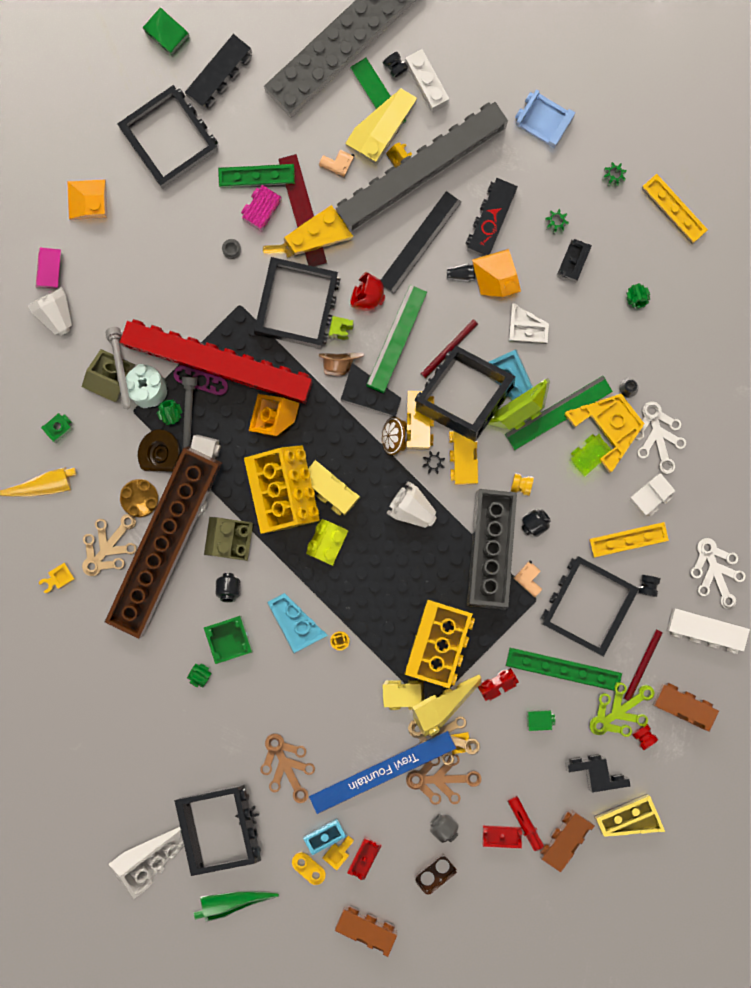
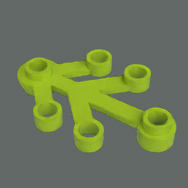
(618, 711)

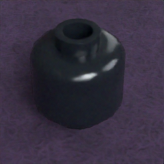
(536, 522)
(228, 587)

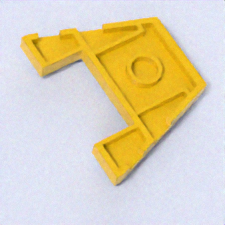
(616, 421)

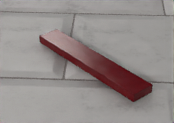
(302, 207)

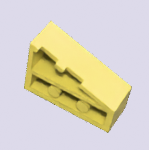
(332, 489)
(630, 818)

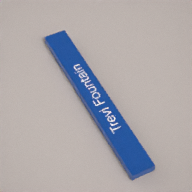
(382, 772)

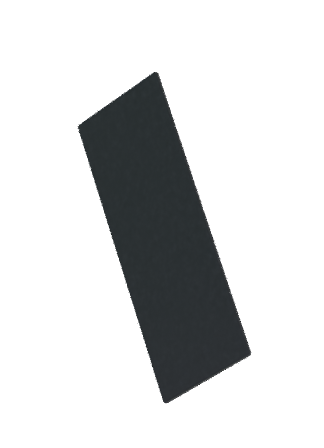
(384, 563)

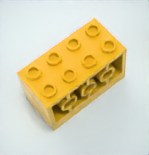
(281, 489)
(426, 648)

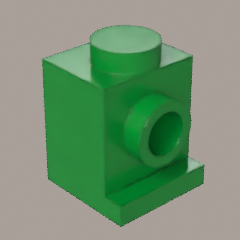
(52, 433)

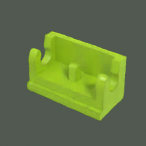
(339, 327)

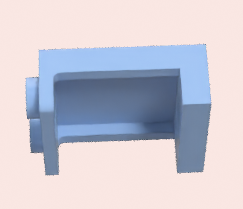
(544, 118)

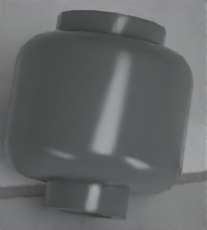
(444, 828)

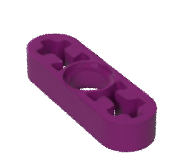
(197, 373)

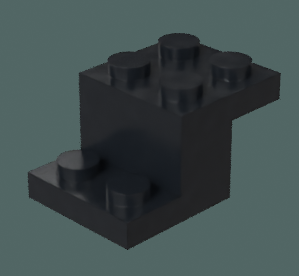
(597, 773)

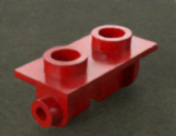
(490, 687)

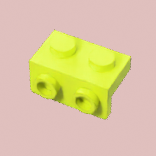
(326, 541)

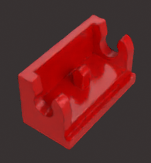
(502, 836)
(364, 858)

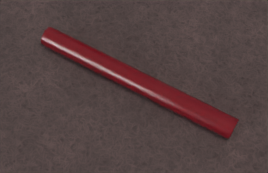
(455, 342)
(643, 665)

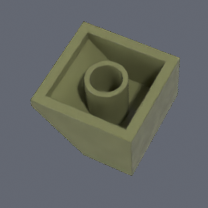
(102, 376)

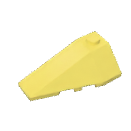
(379, 128)
(435, 712)

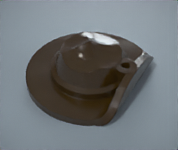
(158, 452)

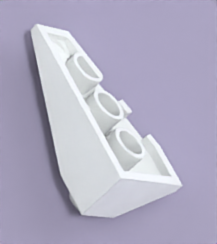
(141, 864)

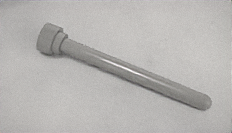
(114, 335)

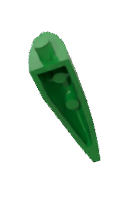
(224, 904)

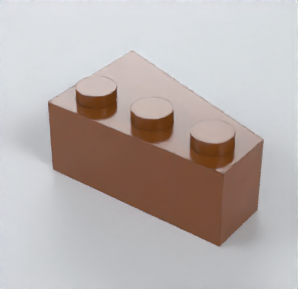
(686, 707)
(566, 840)
(366, 930)

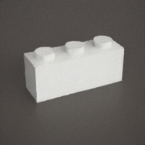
(427, 80)

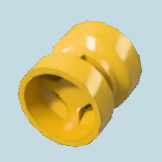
(522, 484)
(339, 640)

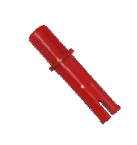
(525, 823)

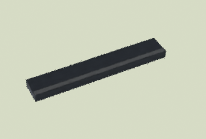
(420, 242)

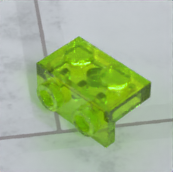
(588, 457)

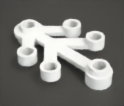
(659, 434)
(715, 570)

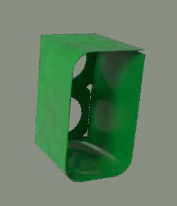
(165, 31)

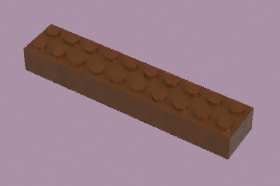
(163, 542)

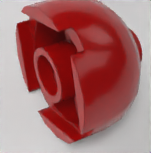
(368, 294)

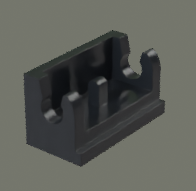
(574, 260)

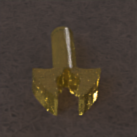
(278, 248)

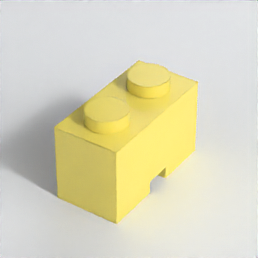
(402, 695)

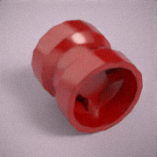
(645, 737)

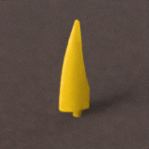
(47, 483)

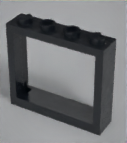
(199, 124)
(326, 318)
(450, 420)
(617, 620)
(190, 836)

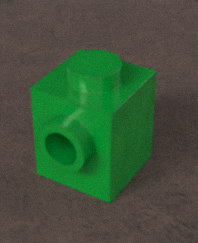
(540, 720)

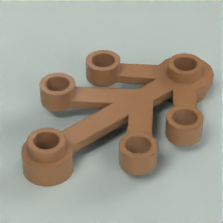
(285, 765)
(440, 779)

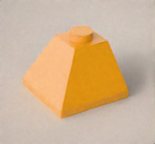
(87, 199)
(496, 274)
(272, 414)

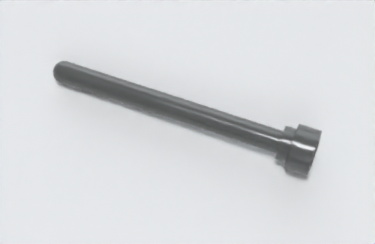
(189, 384)

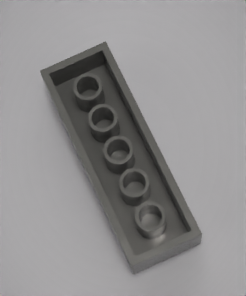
(491, 549)

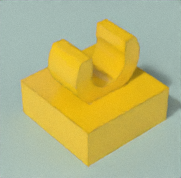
(397, 154)

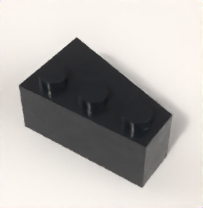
(360, 395)

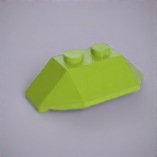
(522, 407)

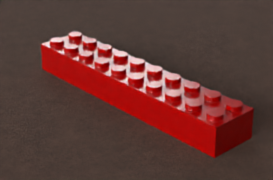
(216, 362)

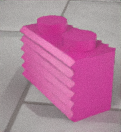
(261, 207)

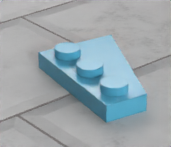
(513, 364)
(294, 623)

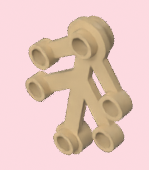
(106, 547)
(457, 741)

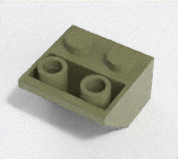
(228, 538)

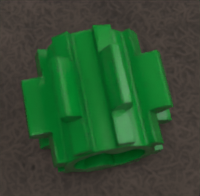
(617, 169)
(552, 223)
(638, 296)
(169, 412)
(199, 675)

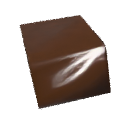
(437, 876)

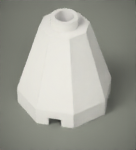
(53, 311)
(412, 507)

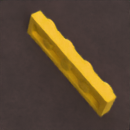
(674, 208)
(628, 539)

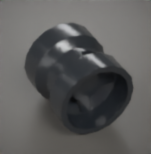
(395, 64)
(649, 585)

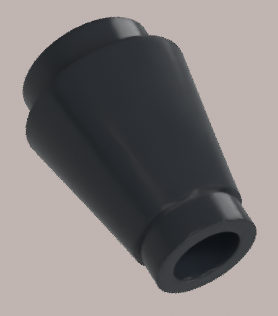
(461, 273)
(625, 391)

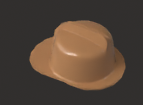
(338, 363)

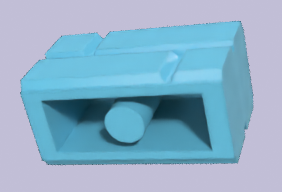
(324, 836)

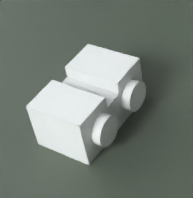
(652, 495)

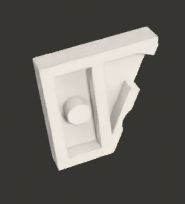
(527, 327)

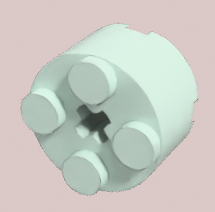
(146, 386)

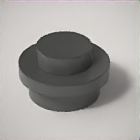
(231, 248)

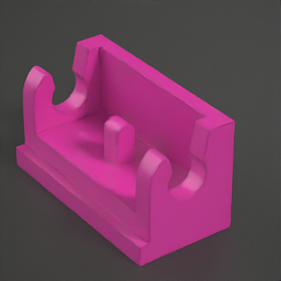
(48, 268)

